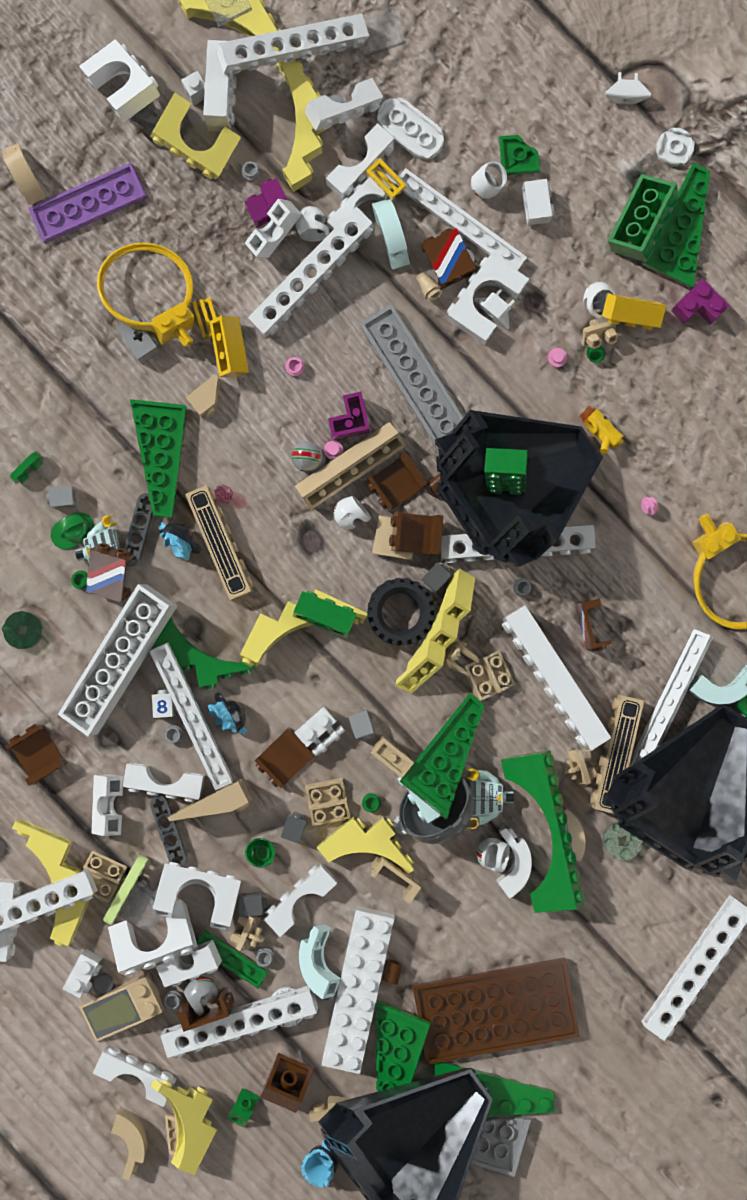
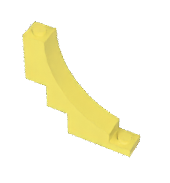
(269, 631)
(444, 631)
(52, 852)

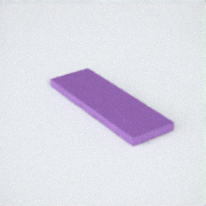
(87, 203)

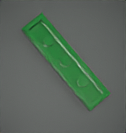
(236, 961)

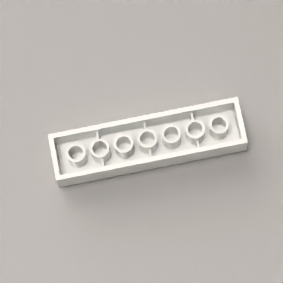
(117, 659)
(556, 678)
(358, 990)

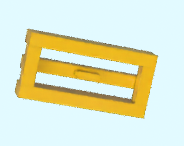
(386, 190)
(202, 303)

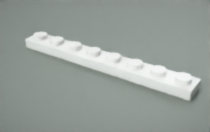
(459, 219)
(673, 694)
(191, 716)

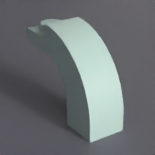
(392, 233)
(708, 692)
(313, 966)

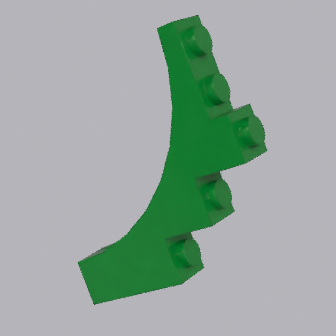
(207, 667)

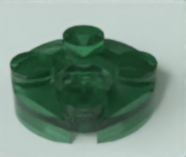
(33, 632)
(612, 845)

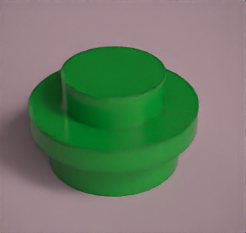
(596, 355)
(79, 579)
(371, 802)

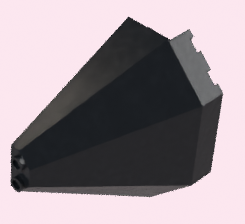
(504, 524)
(691, 795)
(410, 1137)

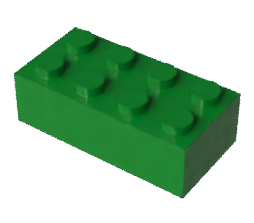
(643, 217)
(506, 470)

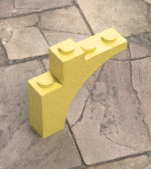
(376, 840)
(193, 1129)

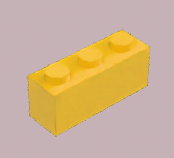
(633, 311)
(229, 346)

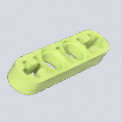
(125, 889)

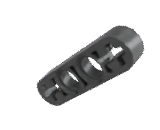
(136, 529)
(166, 831)

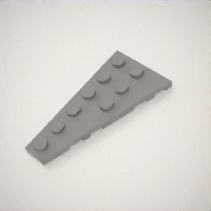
(501, 1144)

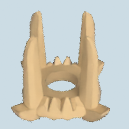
(454, 652)

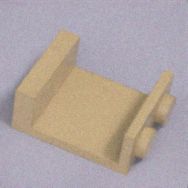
(392, 756)
(414, 884)

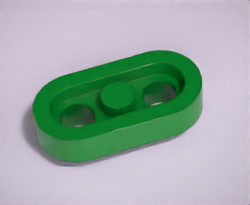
(22, 472)

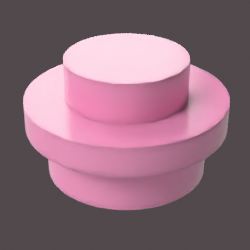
(557, 357)
(294, 366)
(333, 449)
(649, 505)

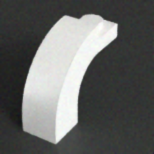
(519, 872)

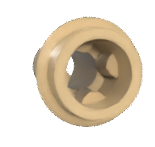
(429, 287)

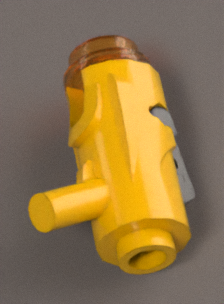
(601, 428)

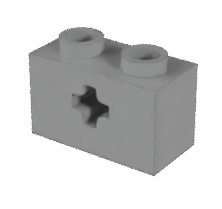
(144, 349)

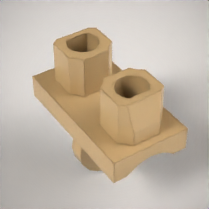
(599, 332)
(577, 766)
(250, 933)

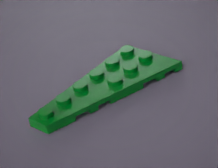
(680, 239)
(160, 444)
(441, 763)
(397, 1045)
(508, 1095)

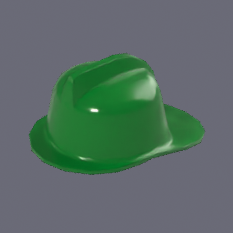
(71, 530)

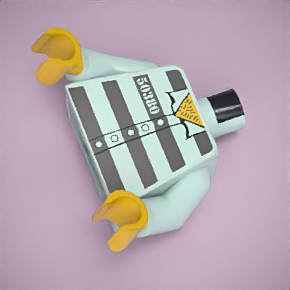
(99, 534)
(487, 797)

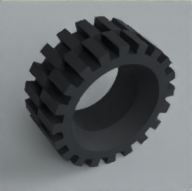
(401, 586)

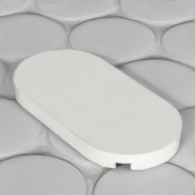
(410, 128)

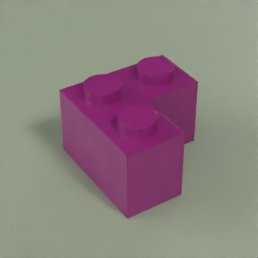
(260, 204)
(701, 300)
(353, 422)

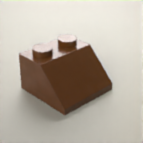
(287, 1083)

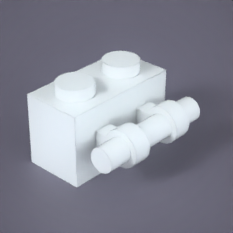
(317, 726)

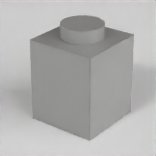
(62, 497)
(361, 725)

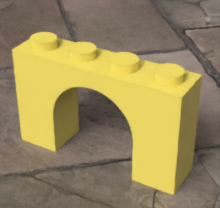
(168, 134)

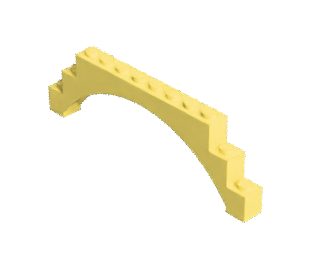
(307, 141)

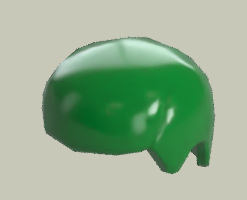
(260, 852)

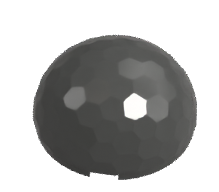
(441, 829)

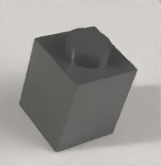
(436, 576)
(294, 827)
(251, 904)

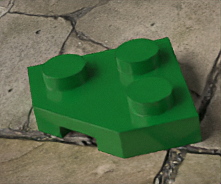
(517, 156)

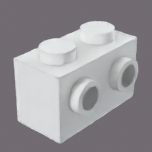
(537, 202)
(82, 973)

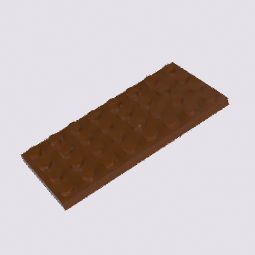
(497, 1010)

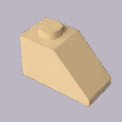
(205, 397)

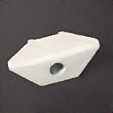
(628, 91)
(495, 308)

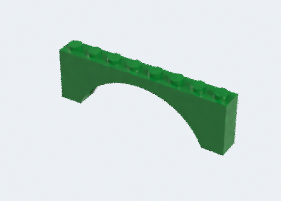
(562, 883)

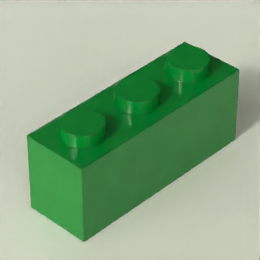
(324, 613)

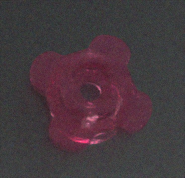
(224, 493)

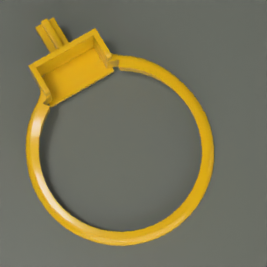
(169, 324)
(708, 545)

